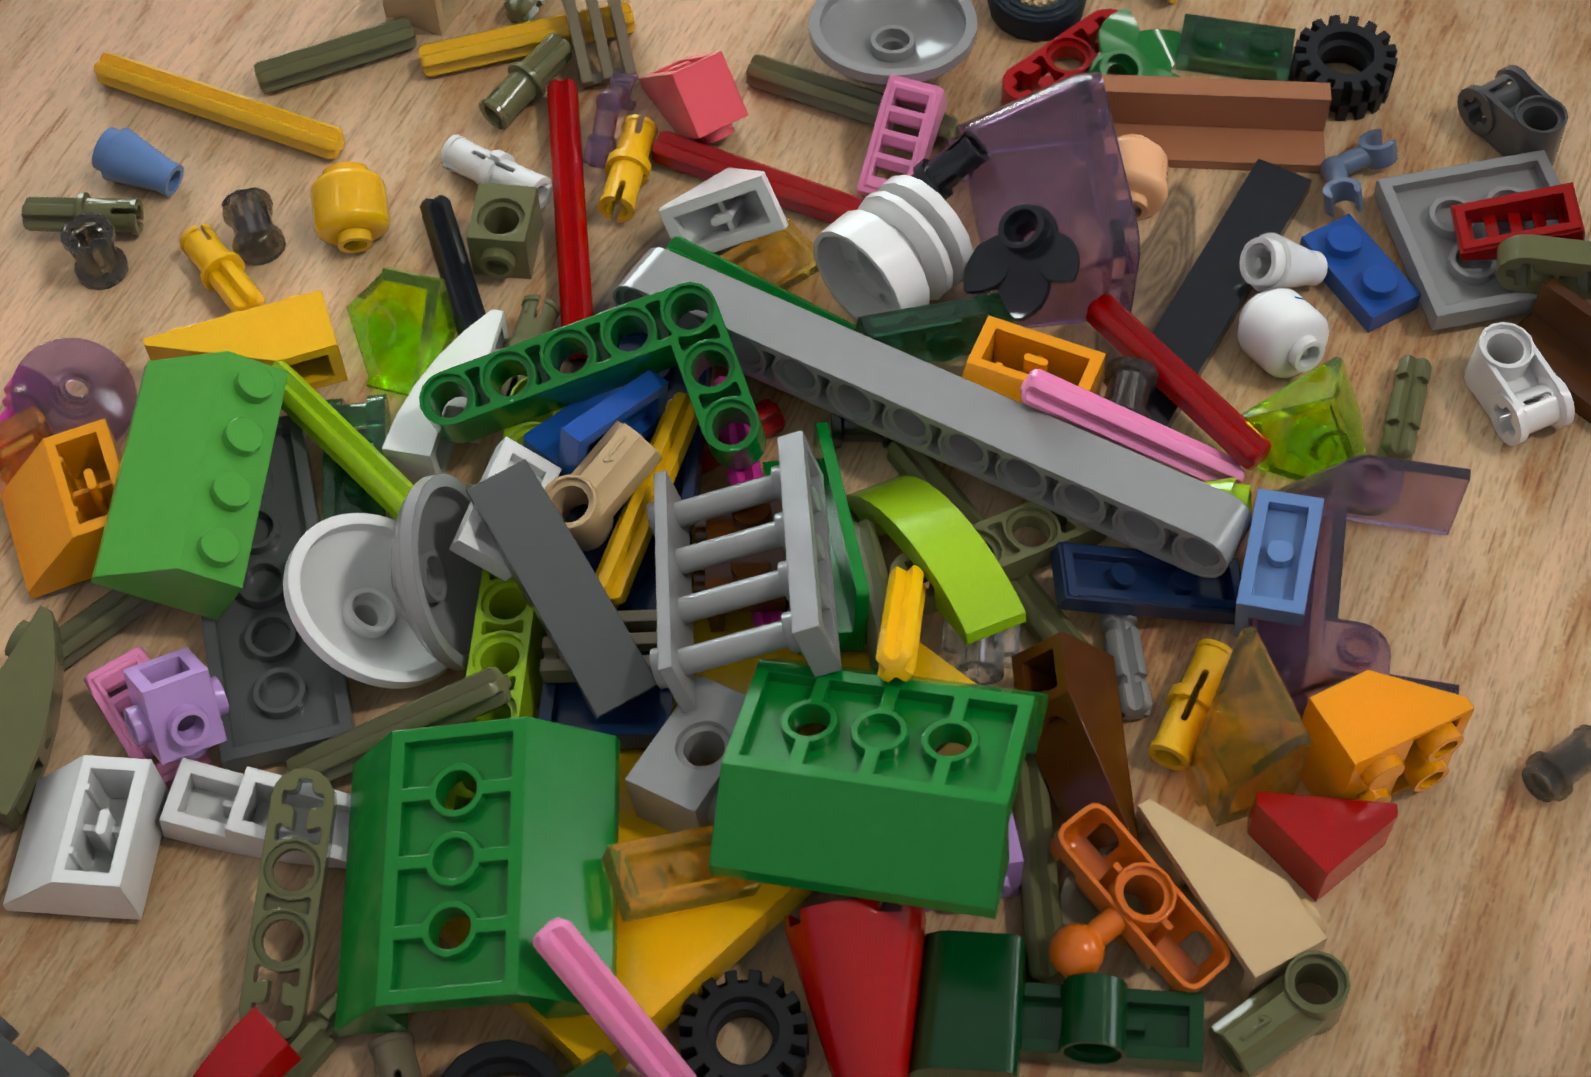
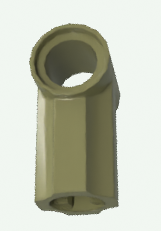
(1278, 1018)

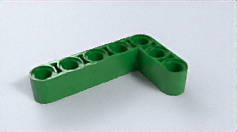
(605, 370)

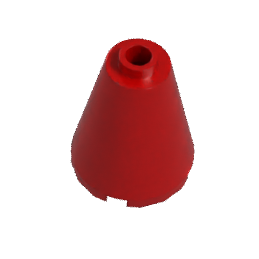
(860, 982)

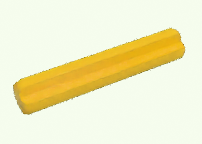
(901, 624)

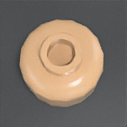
(1146, 173)

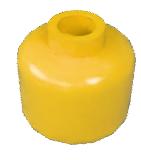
(349, 206)

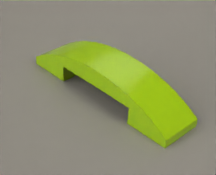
(955, 559)

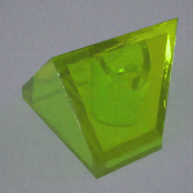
(401, 327)
(1310, 423)

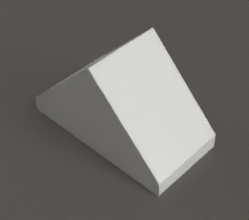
(725, 210)

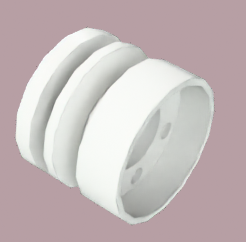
(893, 250)

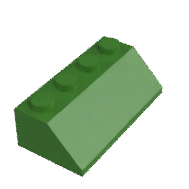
(191, 481)

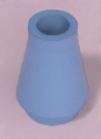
(134, 162)

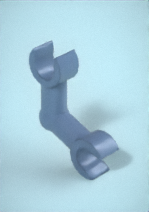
(1335, 169)

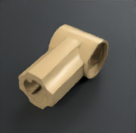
(604, 483)

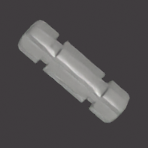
(1125, 645)

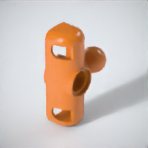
(1104, 882)

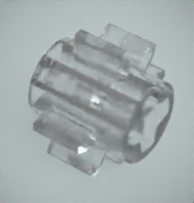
(983, 659)

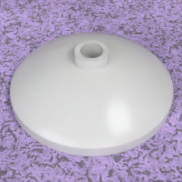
(343, 577)

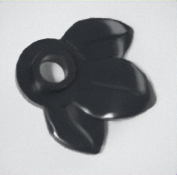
(1022, 268)

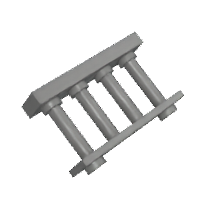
(802, 578)

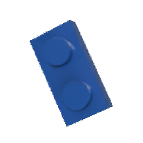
(1362, 273)

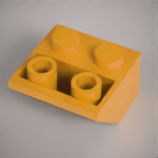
(1010, 351)
(61, 506)
(1380, 737)

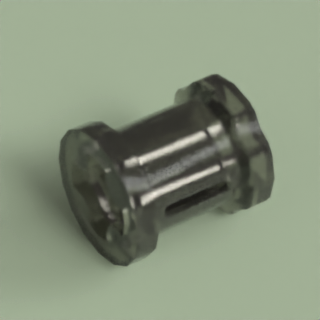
(250, 218)
(91, 243)
(1130, 383)

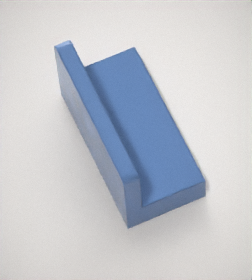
(1278, 559)

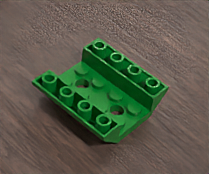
(869, 797)
(505, 860)

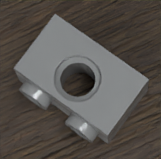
(668, 778)

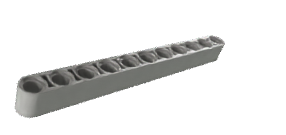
(961, 422)

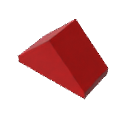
(1319, 837)

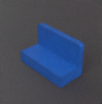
(579, 426)

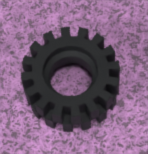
(1352, 46)
(739, 999)

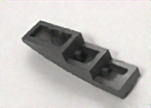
(561, 588)

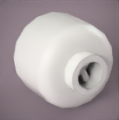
(1282, 332)

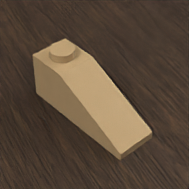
(1237, 897)

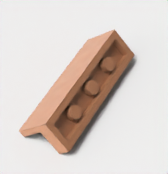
(1224, 120)

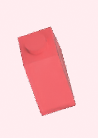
(696, 96)

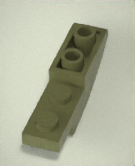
(28, 711)

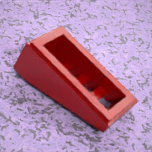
(1535, 205)

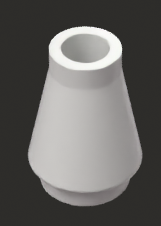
(1280, 263)

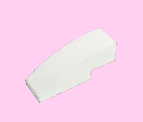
(412, 440)
(232, 808)

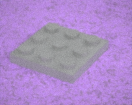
(1424, 234)

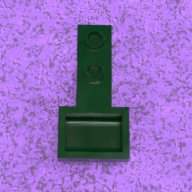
(985, 1018)

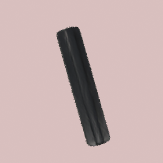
(452, 261)

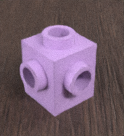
(175, 706)

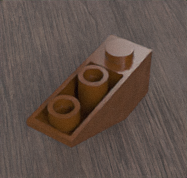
(1082, 730)

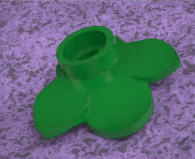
(1133, 51)

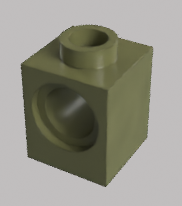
(505, 230)

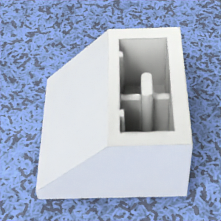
(90, 840)

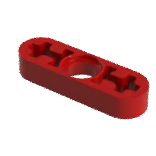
(1074, 43)

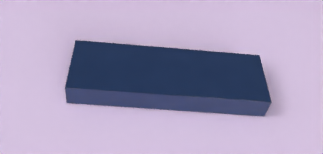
(1140, 585)

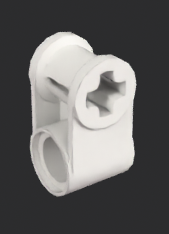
(1516, 384)

